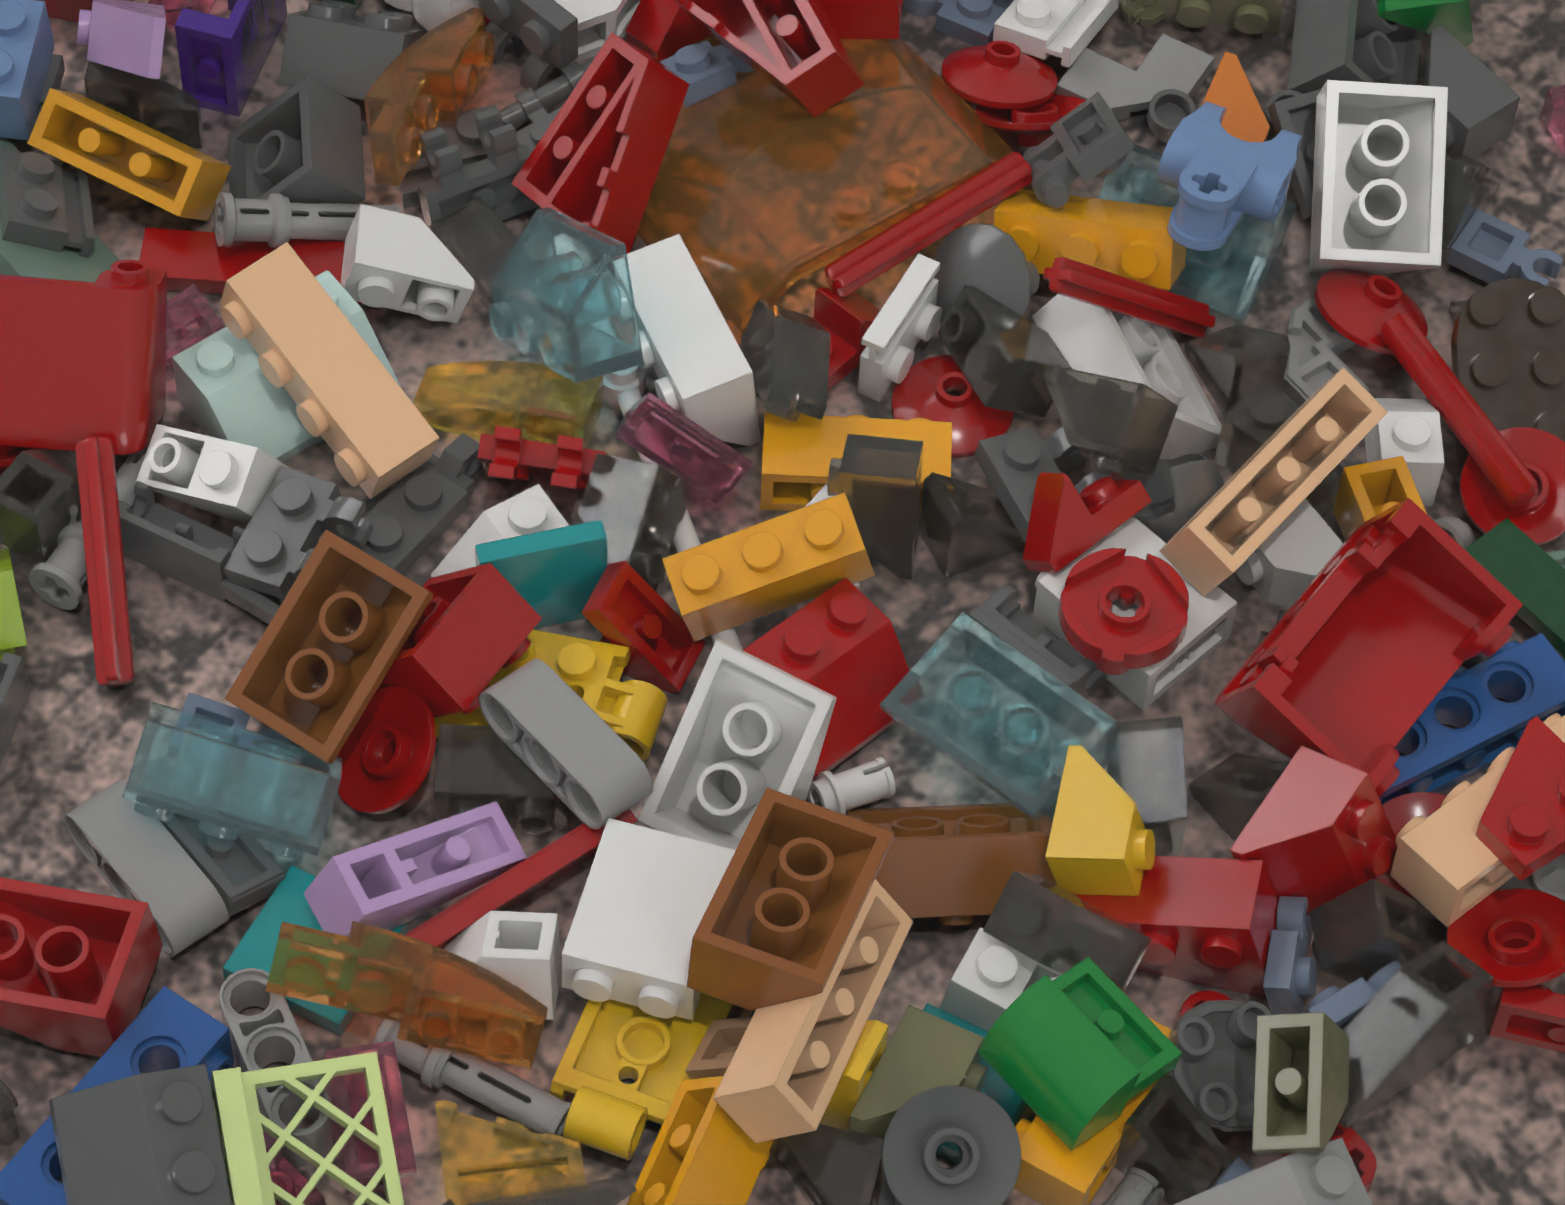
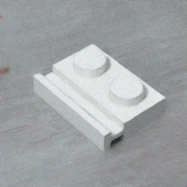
(1053, 26)
(897, 329)

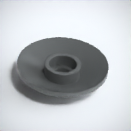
(979, 1128)

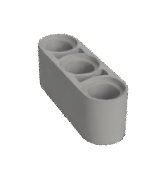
(565, 743)
(147, 866)
(270, 1039)

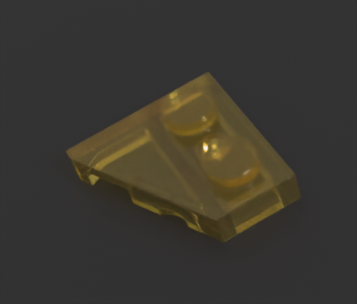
(501, 1156)

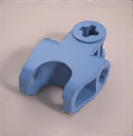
(1223, 178)

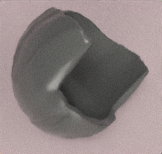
(1176, 492)

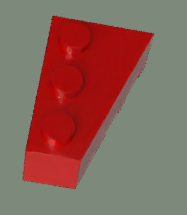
(784, 43)
(607, 142)
(1204, 920)

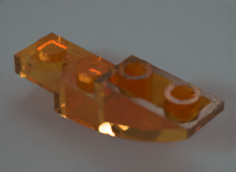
(425, 87)
(426, 989)

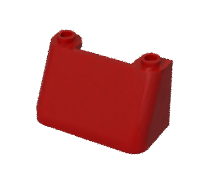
(83, 358)
(1370, 644)

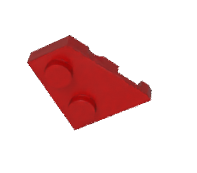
(1528, 806)

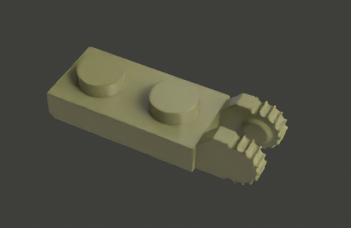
(1243, 15)

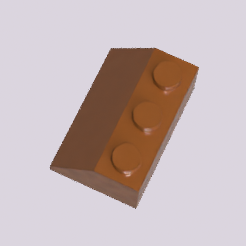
(329, 646)
(957, 857)
(785, 903)

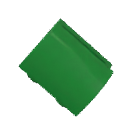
(1077, 1051)

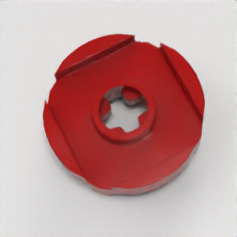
(1119, 641)

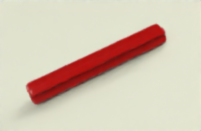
(928, 224)
(1128, 297)
(1459, 410)
(104, 562)

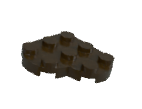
(1513, 355)

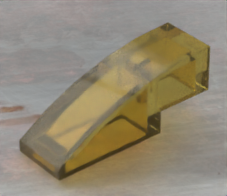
(508, 394)

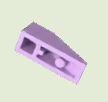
(124, 35)
(413, 871)

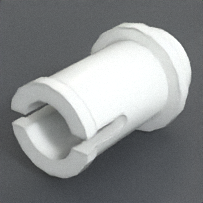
(853, 786)

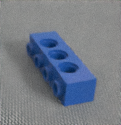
(1439, 757)
(162, 1037)

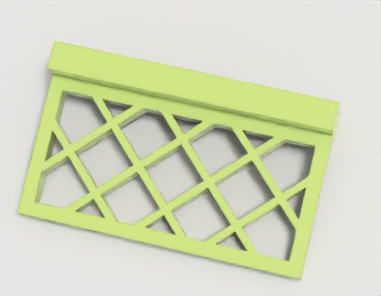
(243, 1126)

